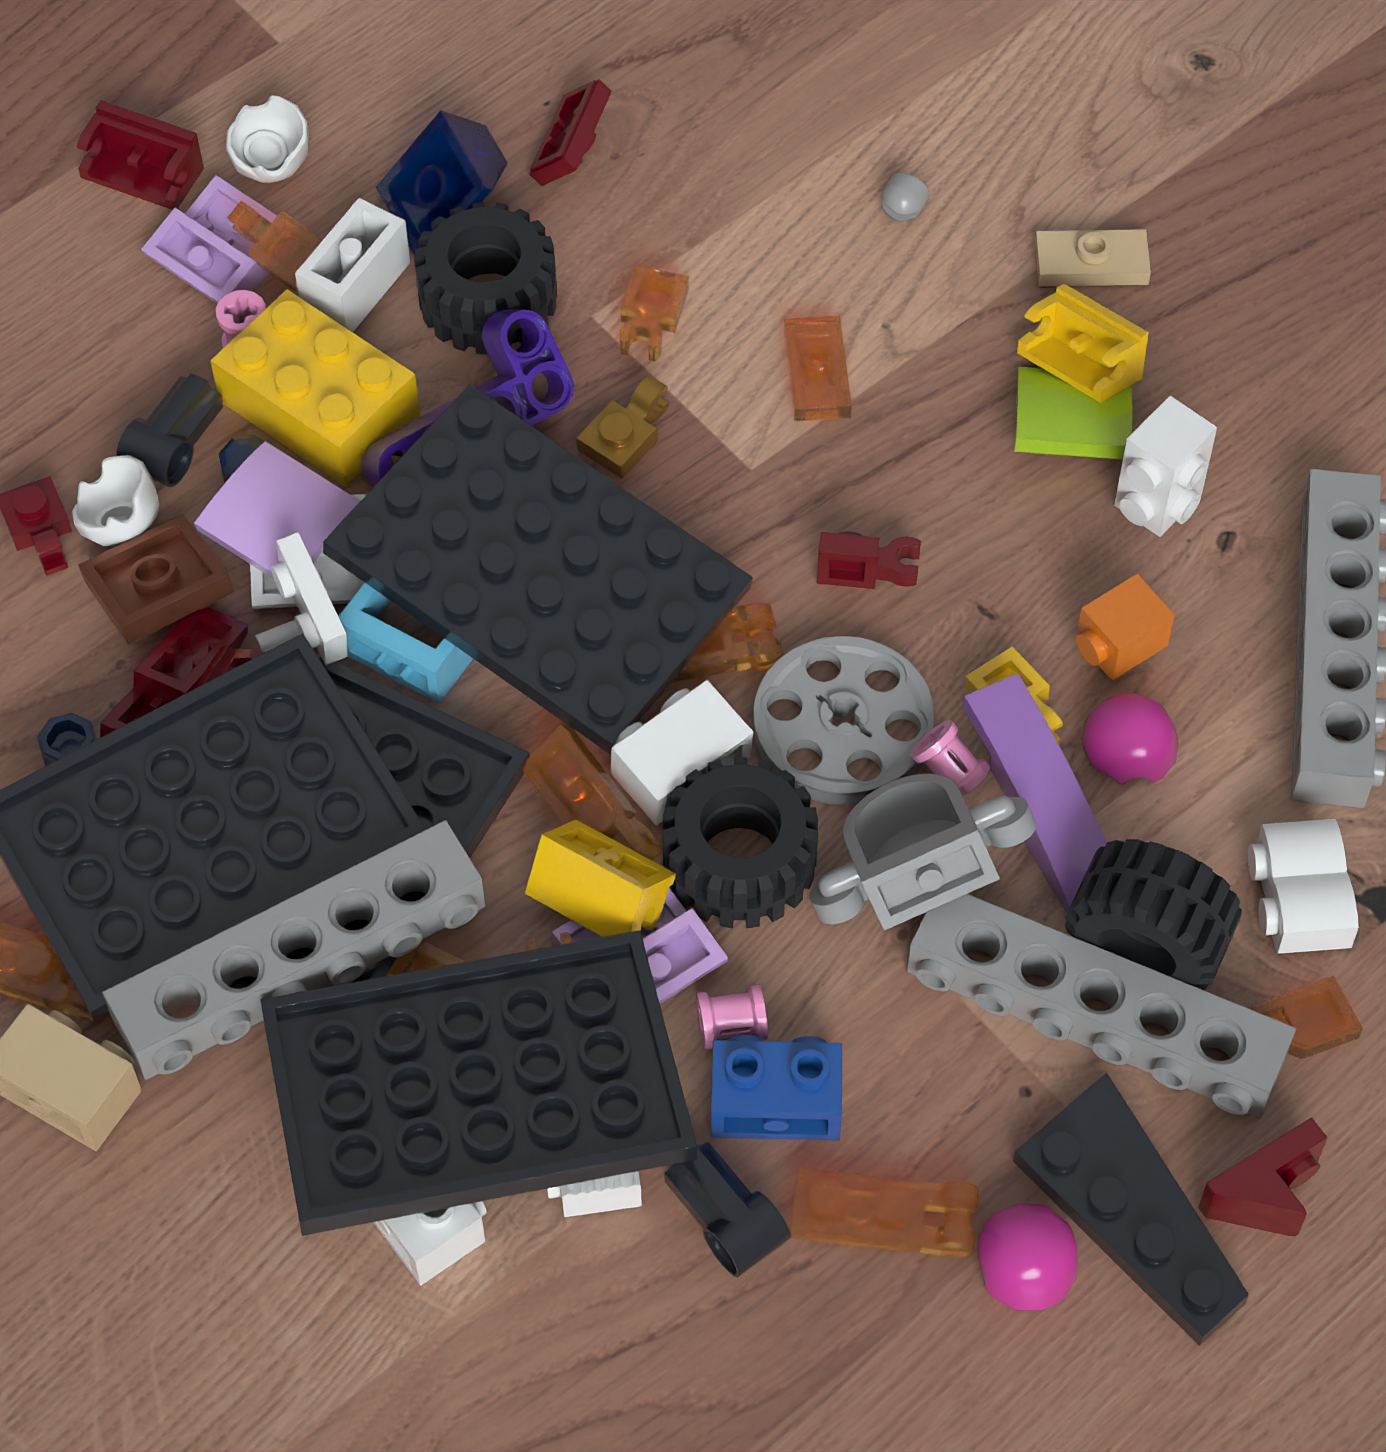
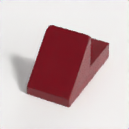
(1258, 1187)

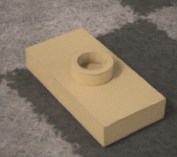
(1092, 257)

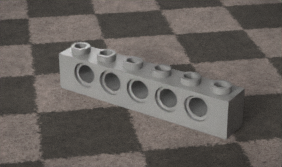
(1321, 765)
(312, 920)
(1132, 991)

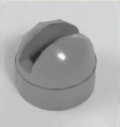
(904, 197)

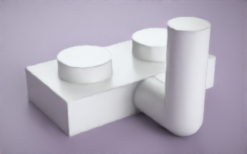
(318, 619)

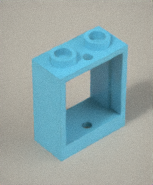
(396, 654)

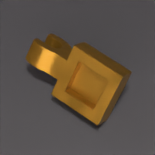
(624, 435)

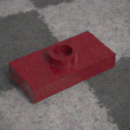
(570, 132)

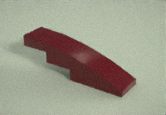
(176, 664)

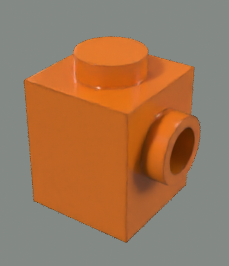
(1124, 627)

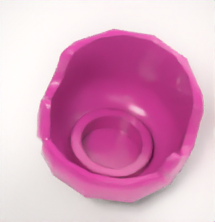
(1130, 738)
(1027, 1256)

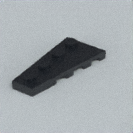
(1127, 1201)

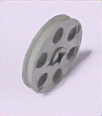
(843, 695)

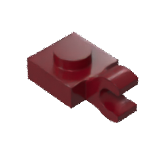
(37, 519)
(859, 561)

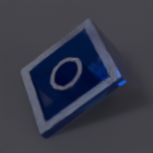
(442, 169)

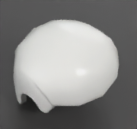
(268, 140)
(118, 503)

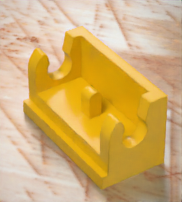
(1084, 344)
(598, 881)

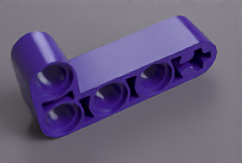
(509, 388)

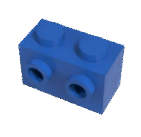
(776, 1089)

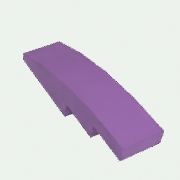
(1034, 768)

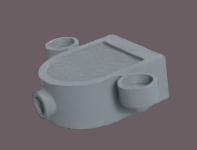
(917, 849)

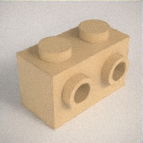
(66, 1075)

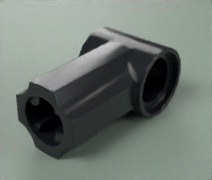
(169, 434)
(735, 1222)

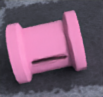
(237, 311)
(949, 757)
(731, 1015)

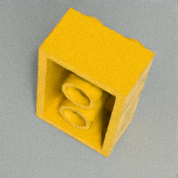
(314, 386)

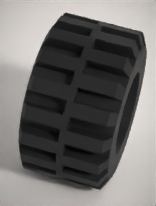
(478, 244)
(749, 800)
(1156, 910)

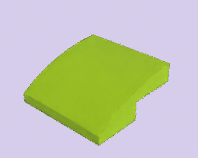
(1066, 421)

